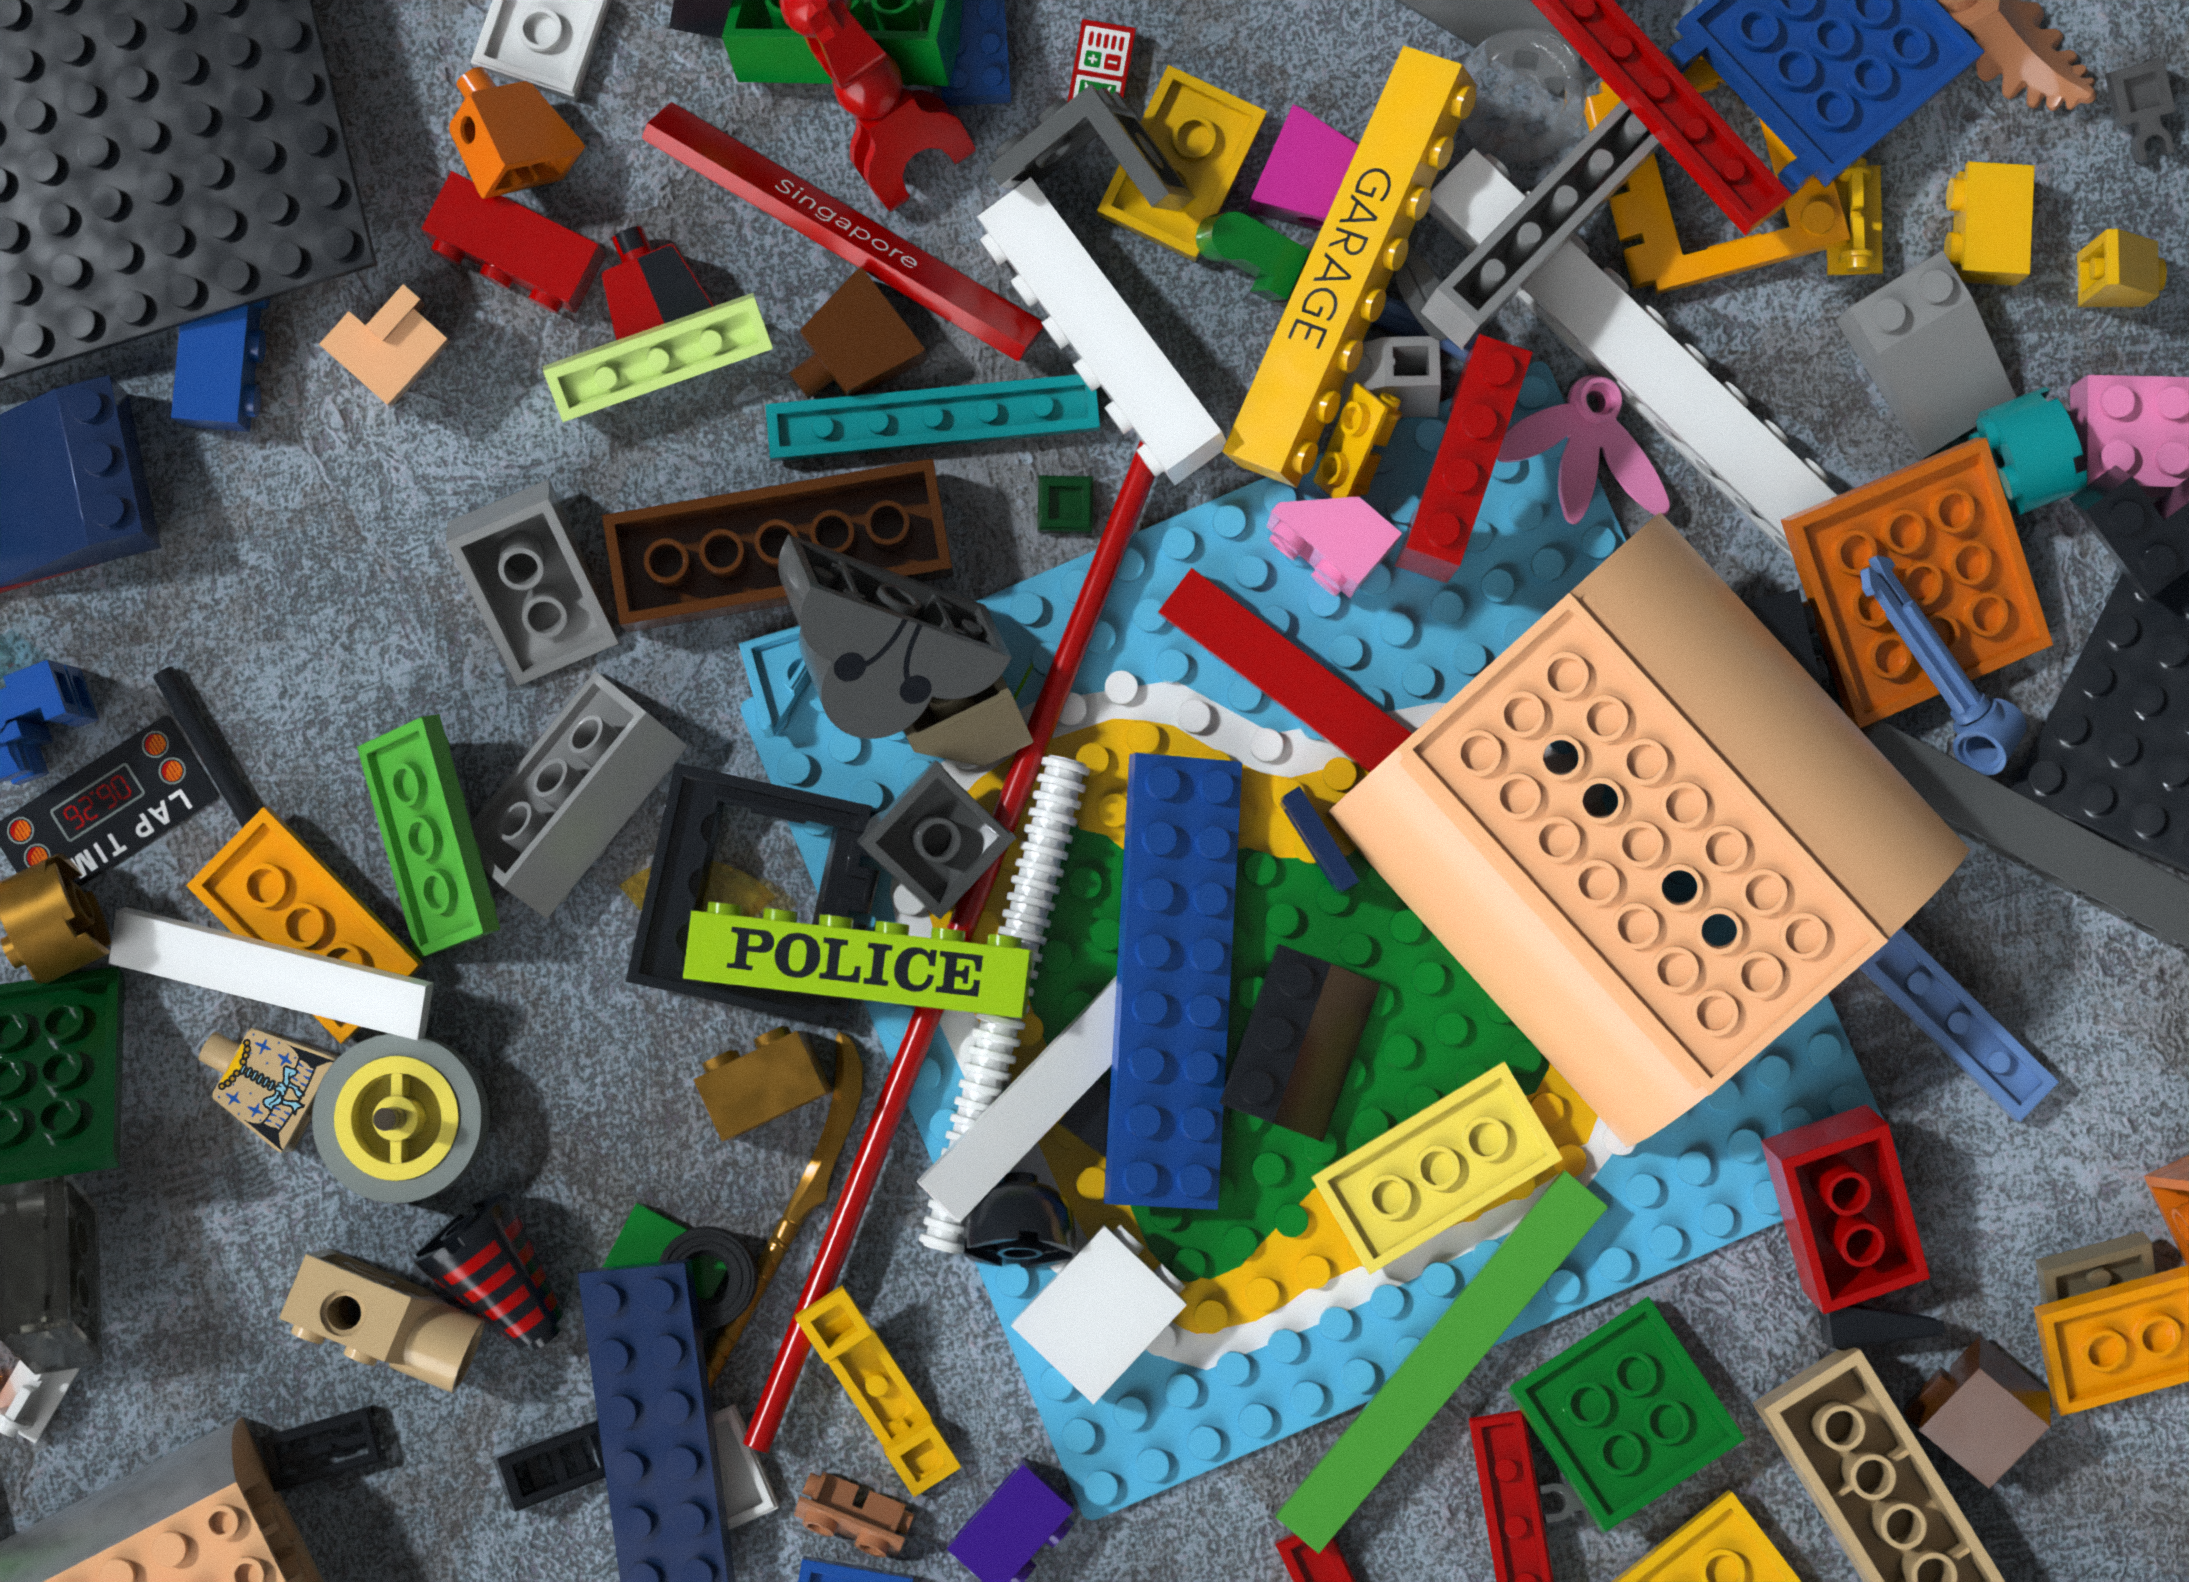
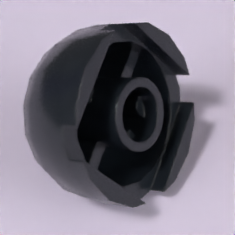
(1021, 1223)

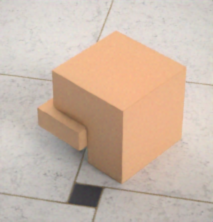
(390, 348)

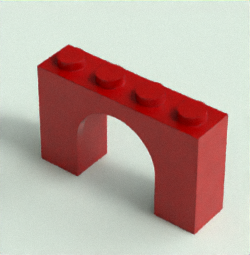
(1464, 459)

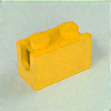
(1991, 222)

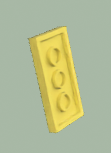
(1436, 1167)

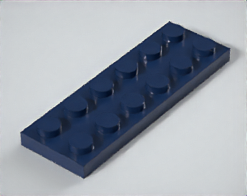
(656, 1423)

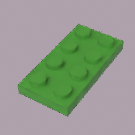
(428, 836)

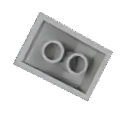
(1928, 353)
(531, 582)

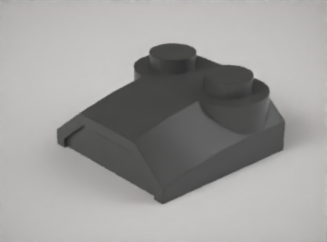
(935, 840)

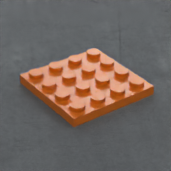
(1950, 552)

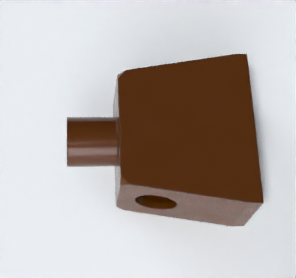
(856, 341)

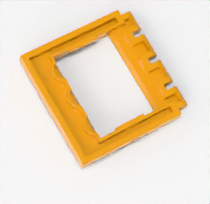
(1644, 213)

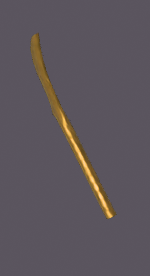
(809, 1194)

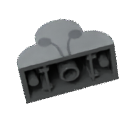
(884, 640)

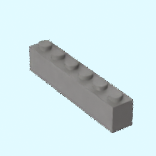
(1540, 225)

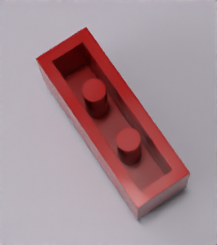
(512, 245)

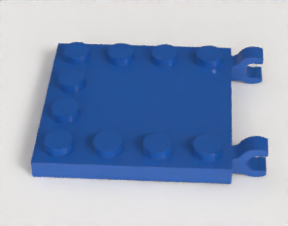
(1827, 71)

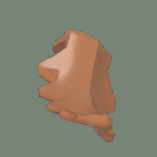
(2023, 52)

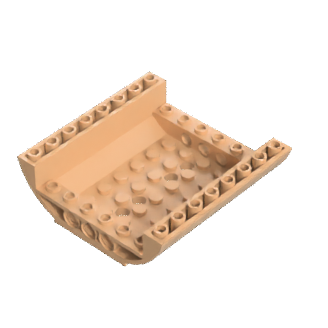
(1718, 771)

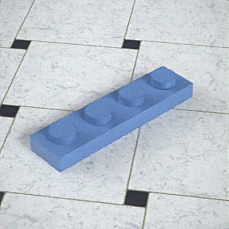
(1959, 1025)

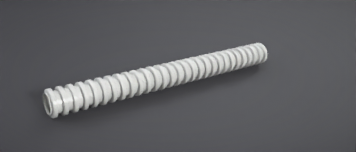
(1025, 920)

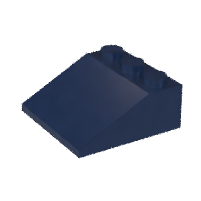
(72, 483)

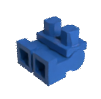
(29, 702)

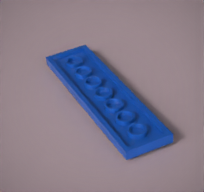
(1173, 982)

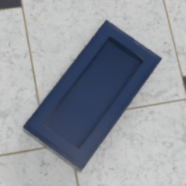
(1318, 840)

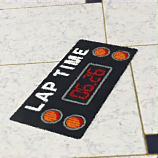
(111, 805)

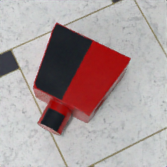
(649, 285)

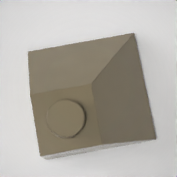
(971, 728)

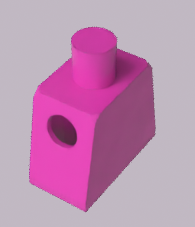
(1303, 171)

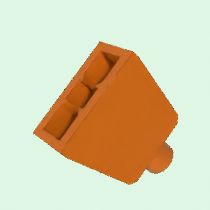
(510, 136)

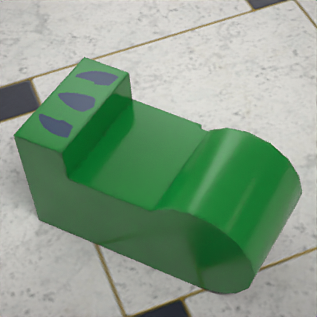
(1253, 249)

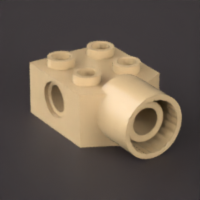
(396, 1324)

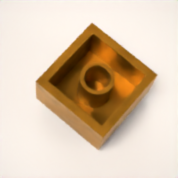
(761, 1084)

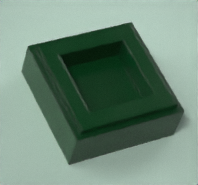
(1065, 504)

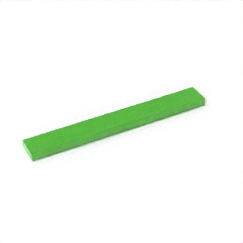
(1440, 1361)

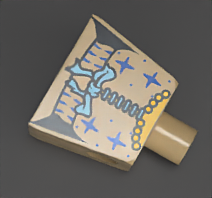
(268, 1082)

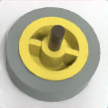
(400, 1118)

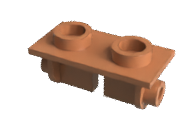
(833, 1512)

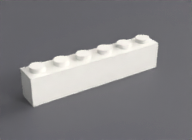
(1102, 331)

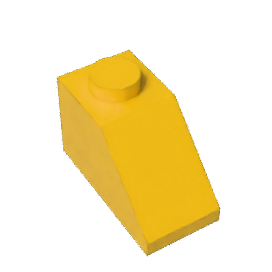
(2120, 270)

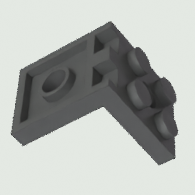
(1076, 123)

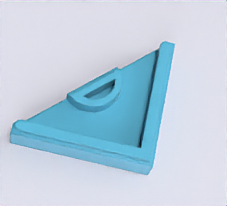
(775, 675)

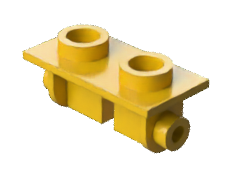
(1861, 203)
(1348, 460)

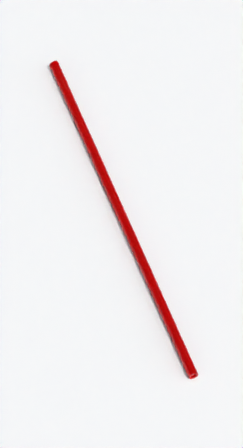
(964, 918)

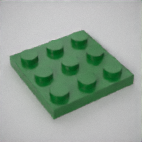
(1625, 1414)

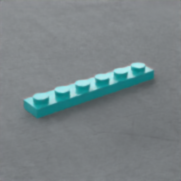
(931, 417)

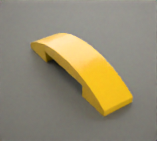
(879, 1389)

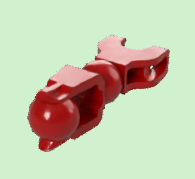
(869, 85)

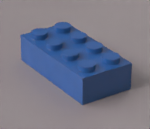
(981, 58)

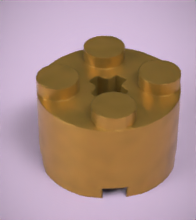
(51, 920)

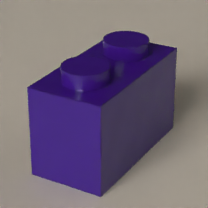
(1013, 1526)

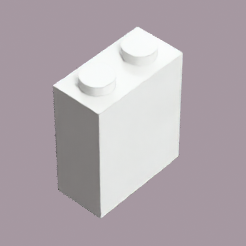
(1101, 1311)

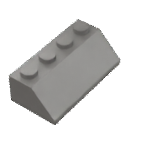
(573, 794)

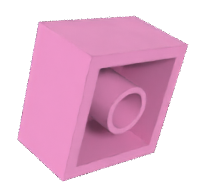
(2133, 425)

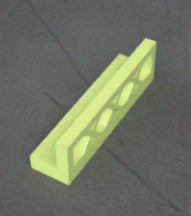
(657, 357)

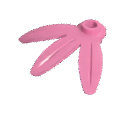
(1586, 435)

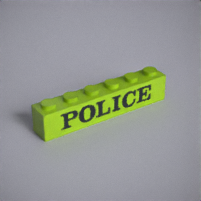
(859, 963)

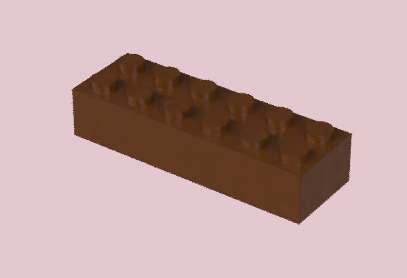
(725, 549)

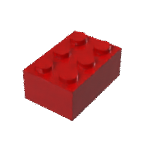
(1845, 1208)

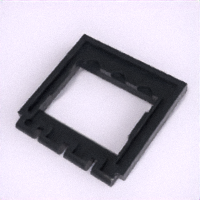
(683, 867)

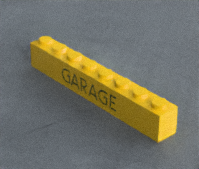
(1351, 266)

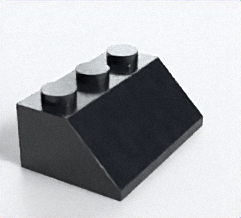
(1299, 1042)

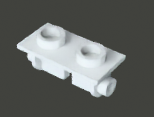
(31, 1400)

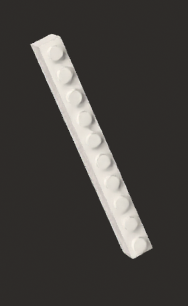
(1651, 369)

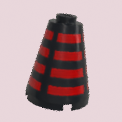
(494, 1272)

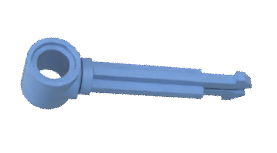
(1984, 726)

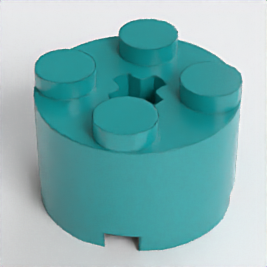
(2032, 450)

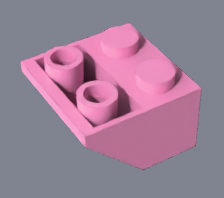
(1336, 536)

